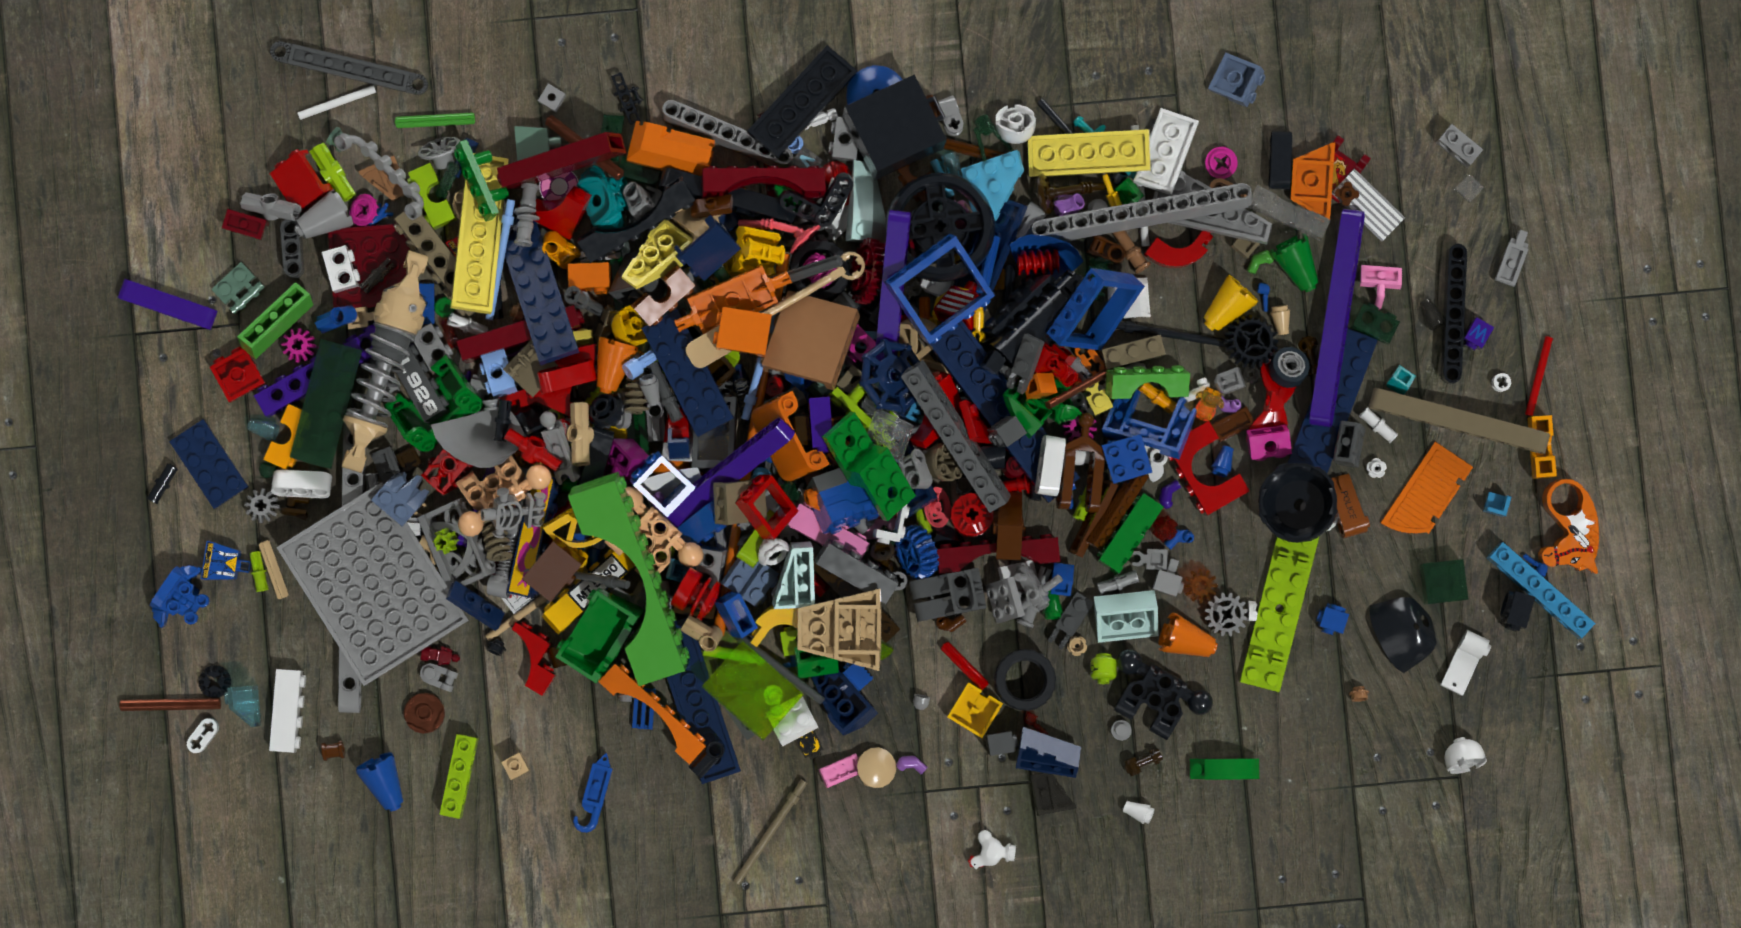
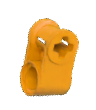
(563, 252)

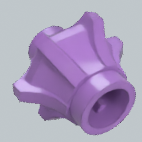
(1068, 204)

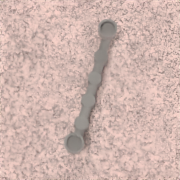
(413, 209)

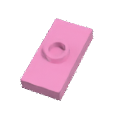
(839, 771)

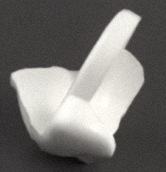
(769, 547)

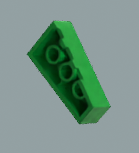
(1129, 533)

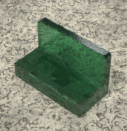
(639, 173)

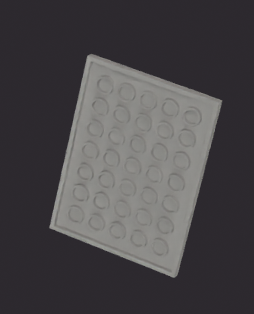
(371, 586)

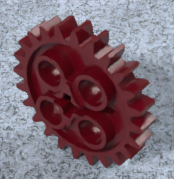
(867, 284)

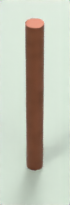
(1076, 389)

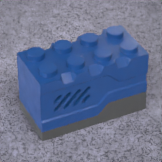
(838, 502)

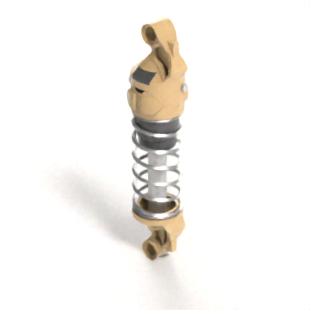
(397, 324)

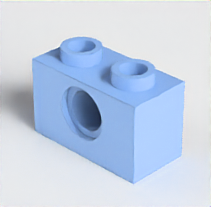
(497, 362)

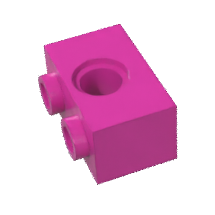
(1259, 437)

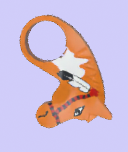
(1581, 531)

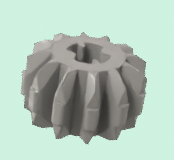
(257, 513)

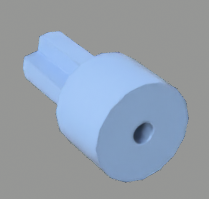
(635, 367)

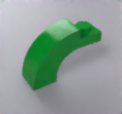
(1224, 769)

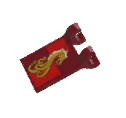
(1344, 165)

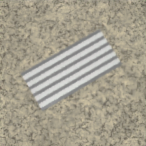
(1380, 214)

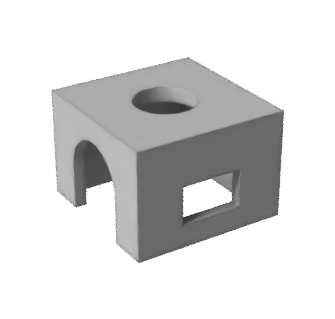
(553, 105)

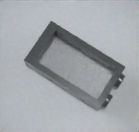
(716, 444)

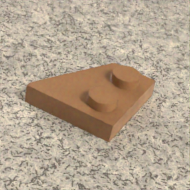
(381, 180)

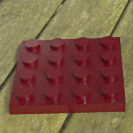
(370, 248)

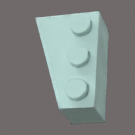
(796, 580)

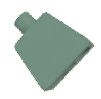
(534, 141)

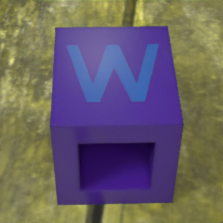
(1477, 334)

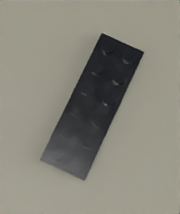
(802, 102)

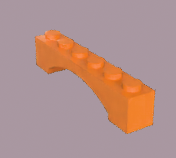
(687, 743)

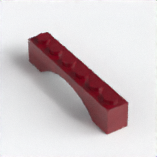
(722, 181)
(955, 559)

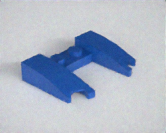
(1169, 441)

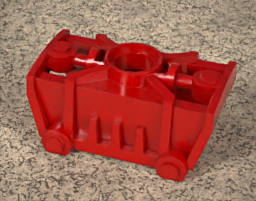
(458, 472)

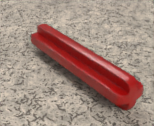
(964, 666)

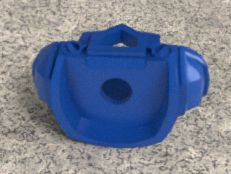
(179, 596)

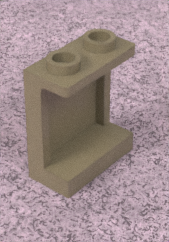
(725, 498)

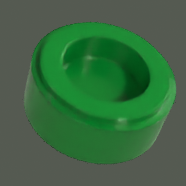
(442, 307)

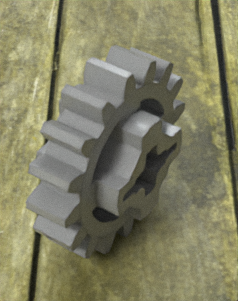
(1218, 609)

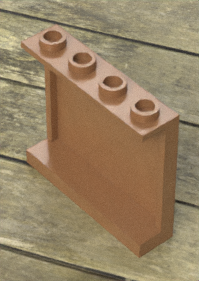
(811, 340)

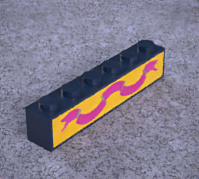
(532, 543)

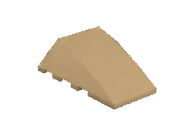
(844, 629)

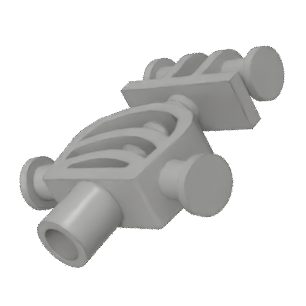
(510, 517)

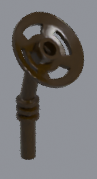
(1047, 192)

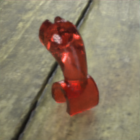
(449, 330)

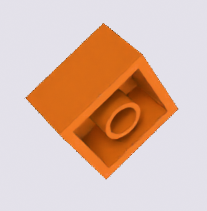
(590, 277)

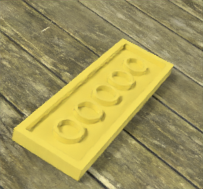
(1089, 153)

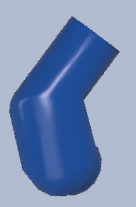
(1182, 536)

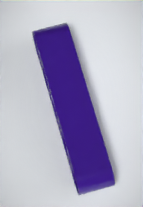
(167, 304)

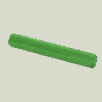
(435, 120)

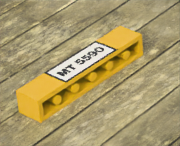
(574, 601)

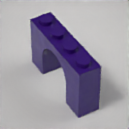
(820, 422)

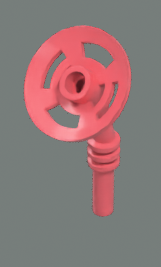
(802, 236)
(935, 508)

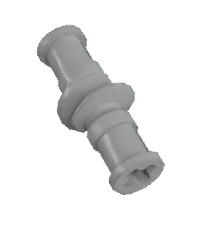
(526, 215)

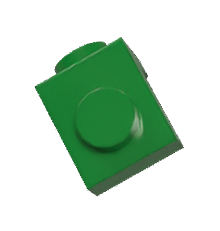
(1129, 192)

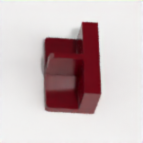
(244, 224)

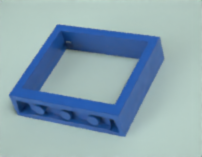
(919, 264)
(1114, 311)

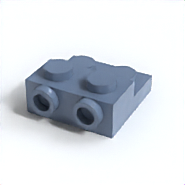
(1237, 80)
(750, 582)

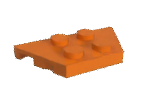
(1314, 179)

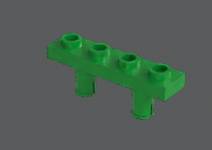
(478, 187)

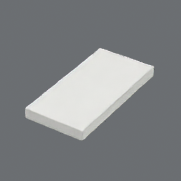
(1168, 150)

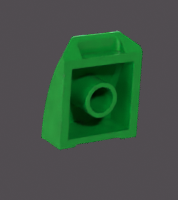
(1029, 412)

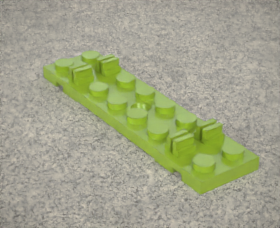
(1275, 630)

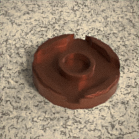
(424, 713)

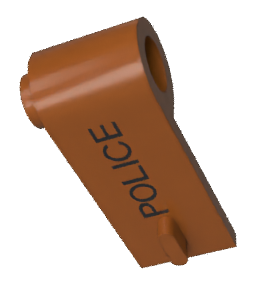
(1350, 514)

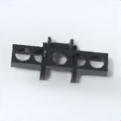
(621, 93)

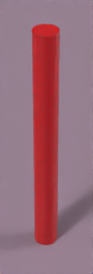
(1539, 376)

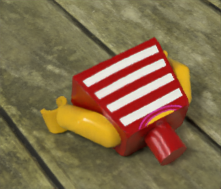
(953, 301)

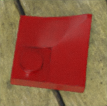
(974, 422)

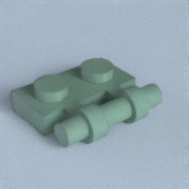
(234, 283)

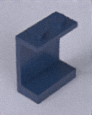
(709, 250)

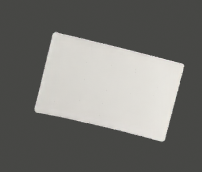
(668, 481)

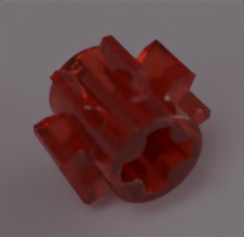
(1165, 528)

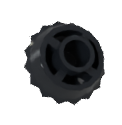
(606, 410)

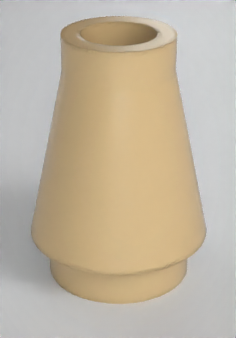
(1281, 317)

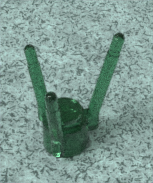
(986, 127)

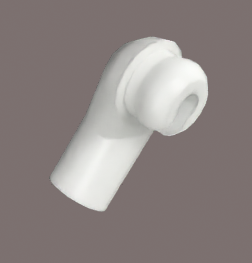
(1202, 383)

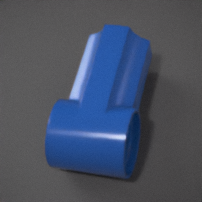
(336, 318)

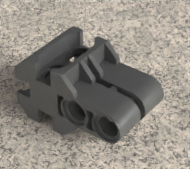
(949, 605)

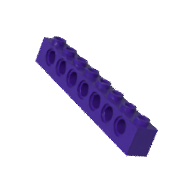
(265, 394)

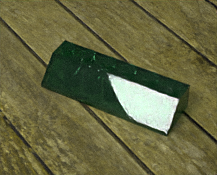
(325, 403)

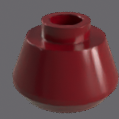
(1011, 472)

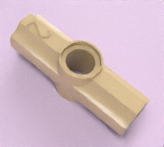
(580, 434)

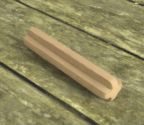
(273, 569)

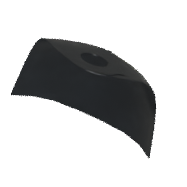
(1395, 630)

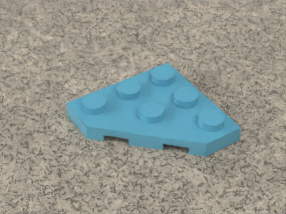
(995, 178)

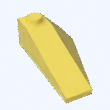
(656, 255)

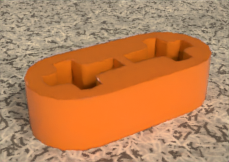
(1092, 355)

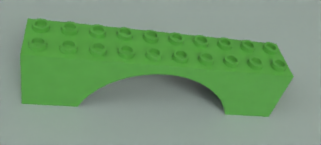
(607, 513)

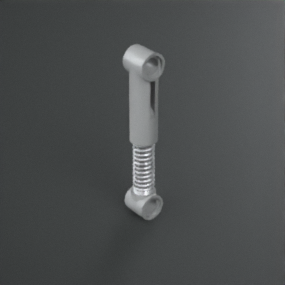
(498, 583)

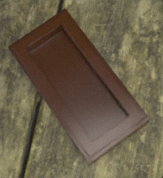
(1233, 424)

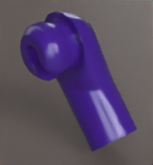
(1166, 494)

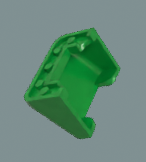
(599, 634)

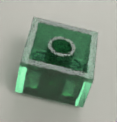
(1444, 581)

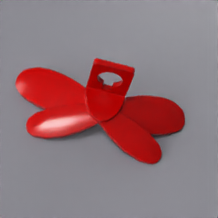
(1276, 397)

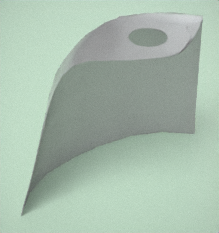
(472, 439)

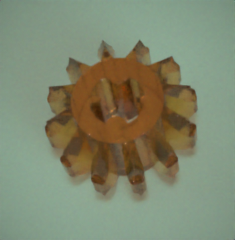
(1202, 592)

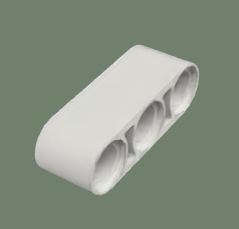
(1050, 465)
(301, 484)

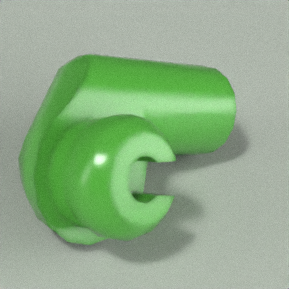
(1257, 259)

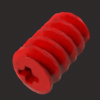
(1038, 261)

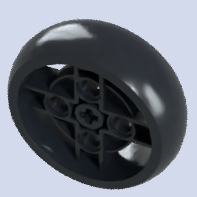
(924, 215)

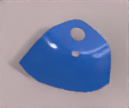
(1068, 256)

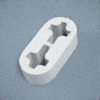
(199, 733)

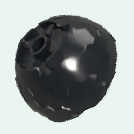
(1287, 486)

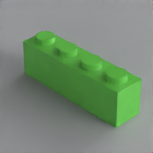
(275, 320)

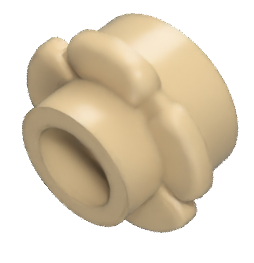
(1077, 640)

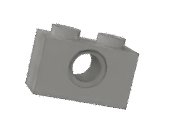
(841, 151)

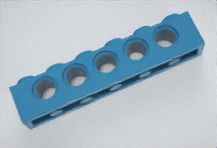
(1545, 593)

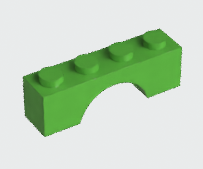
(1123, 382)

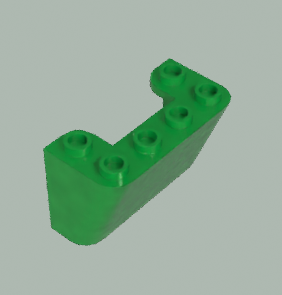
(462, 402)

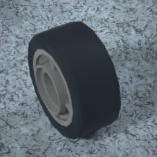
(1296, 360)

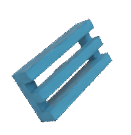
(914, 410)

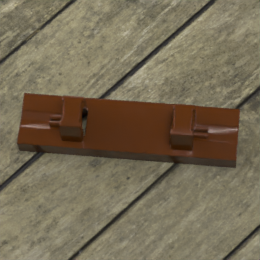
(1079, 544)

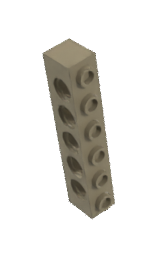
(438, 250)

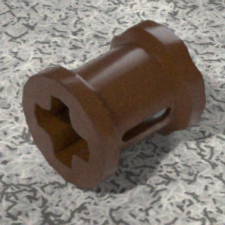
(333, 750)

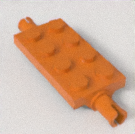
(745, 291)

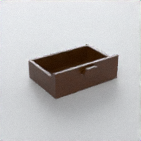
(553, 569)

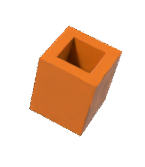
(1041, 386)

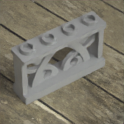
(475, 546)

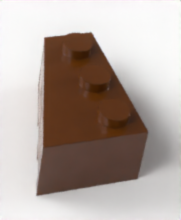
(1009, 528)

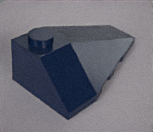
(843, 703)

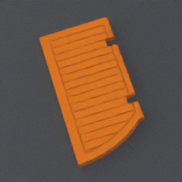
(1427, 491)

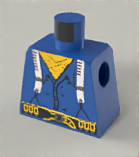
(222, 562)

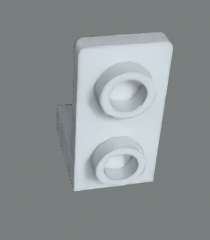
(899, 531)

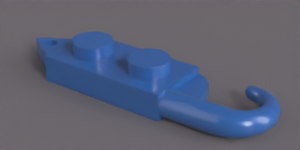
(595, 793)

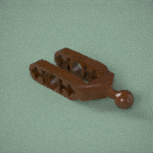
(1095, 468)

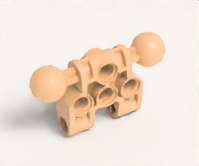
(537, 478)
(689, 553)

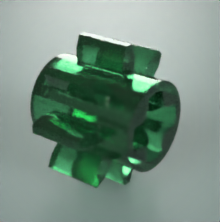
(791, 490)

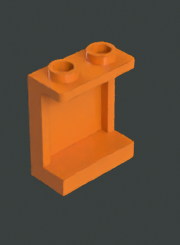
(742, 331)

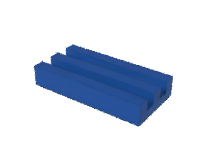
(643, 713)

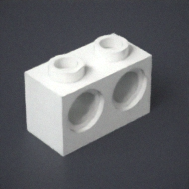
(336, 270)

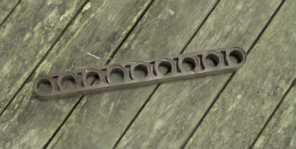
(1459, 420)

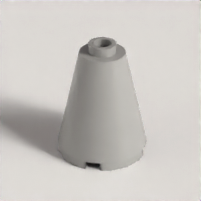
(324, 217)

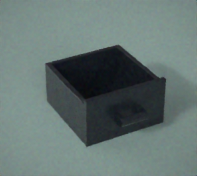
(895, 126)

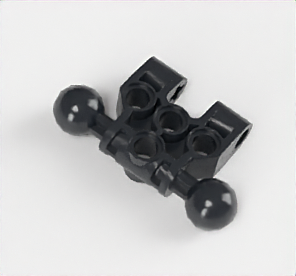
(1198, 701)

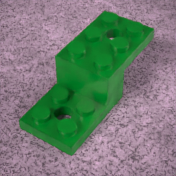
(868, 466)

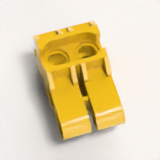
(758, 250)

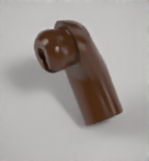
(950, 624)

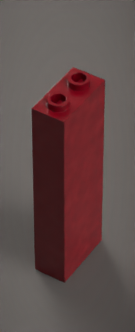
(561, 160)
(507, 337)

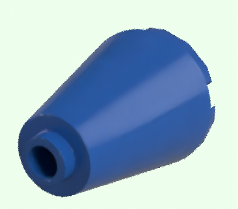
(382, 780)

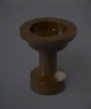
(883, 553)

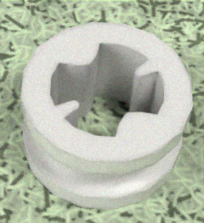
(1494, 383)

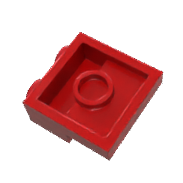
(237, 374)

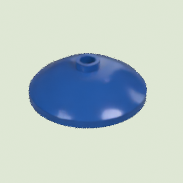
(869, 80)

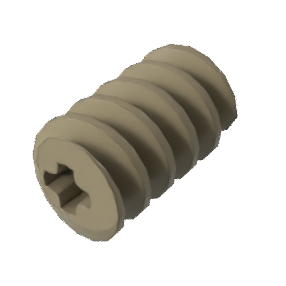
(636, 397)
(495, 547)

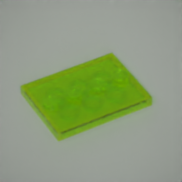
(752, 690)

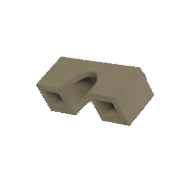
(1133, 352)

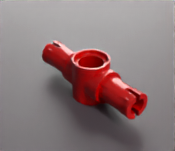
(1063, 372)
(533, 449)

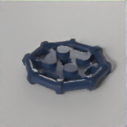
(882, 375)

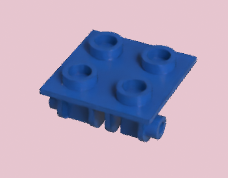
(1127, 458)

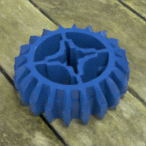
(917, 553)

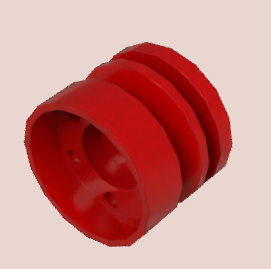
(964, 524)
(696, 594)

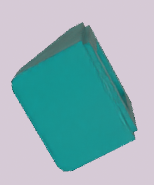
(1400, 380)

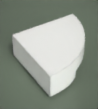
(1252, 614)

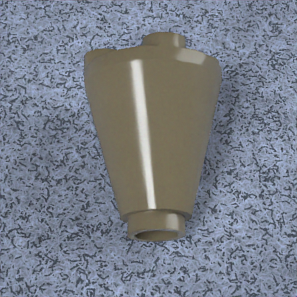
(941, 463)

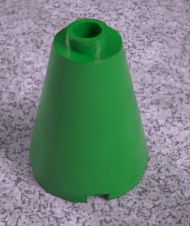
(1297, 262)

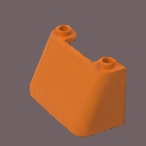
(791, 459)

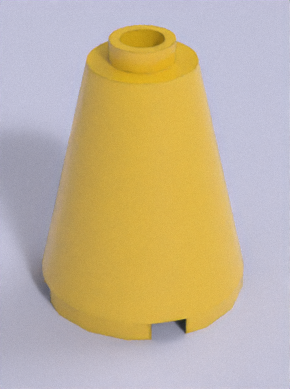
(1229, 304)

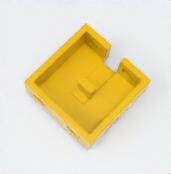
(974, 710)

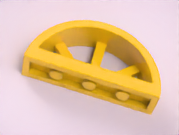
(563, 519)

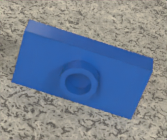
(428, 293)

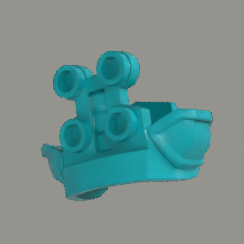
(607, 212)

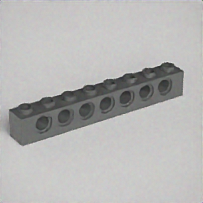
(955, 436)

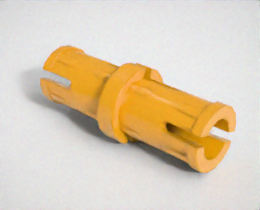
(1158, 397)

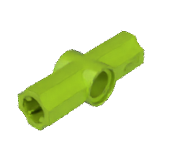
(332, 171)

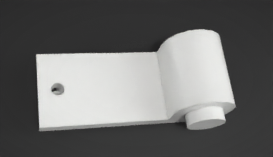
(1464, 661)

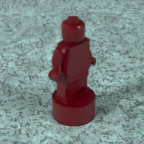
(441, 655)

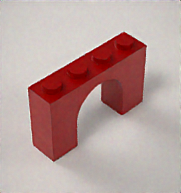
(1208, 497)

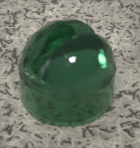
(267, 469)

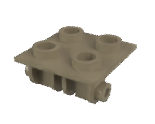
(524, 369)

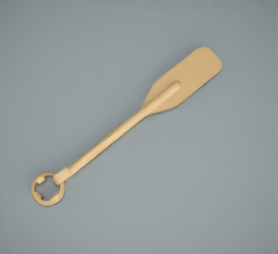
(704, 352)

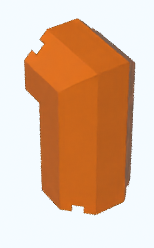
(659, 149)

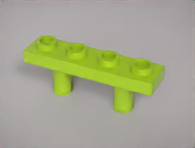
(849, 403)

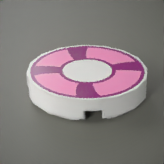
(558, 186)

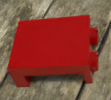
(299, 181)

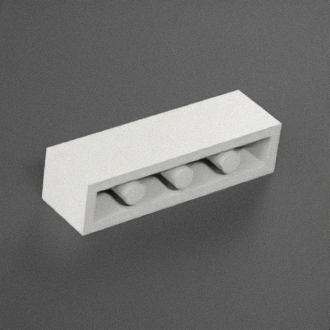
(286, 711)

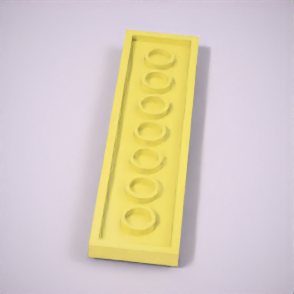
(477, 248)

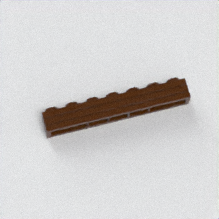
(1116, 511)

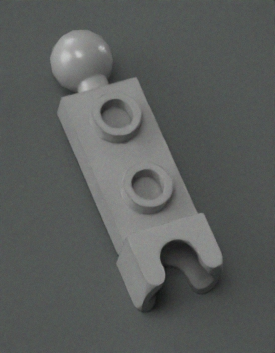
(558, 446)

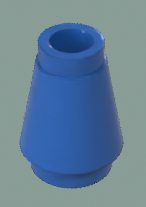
(1223, 462)

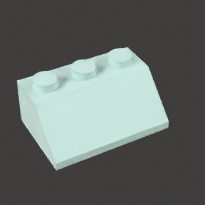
(1126, 616)

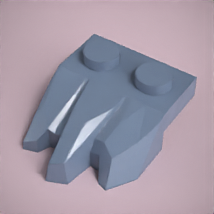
(400, 497)

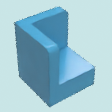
(1497, 504)

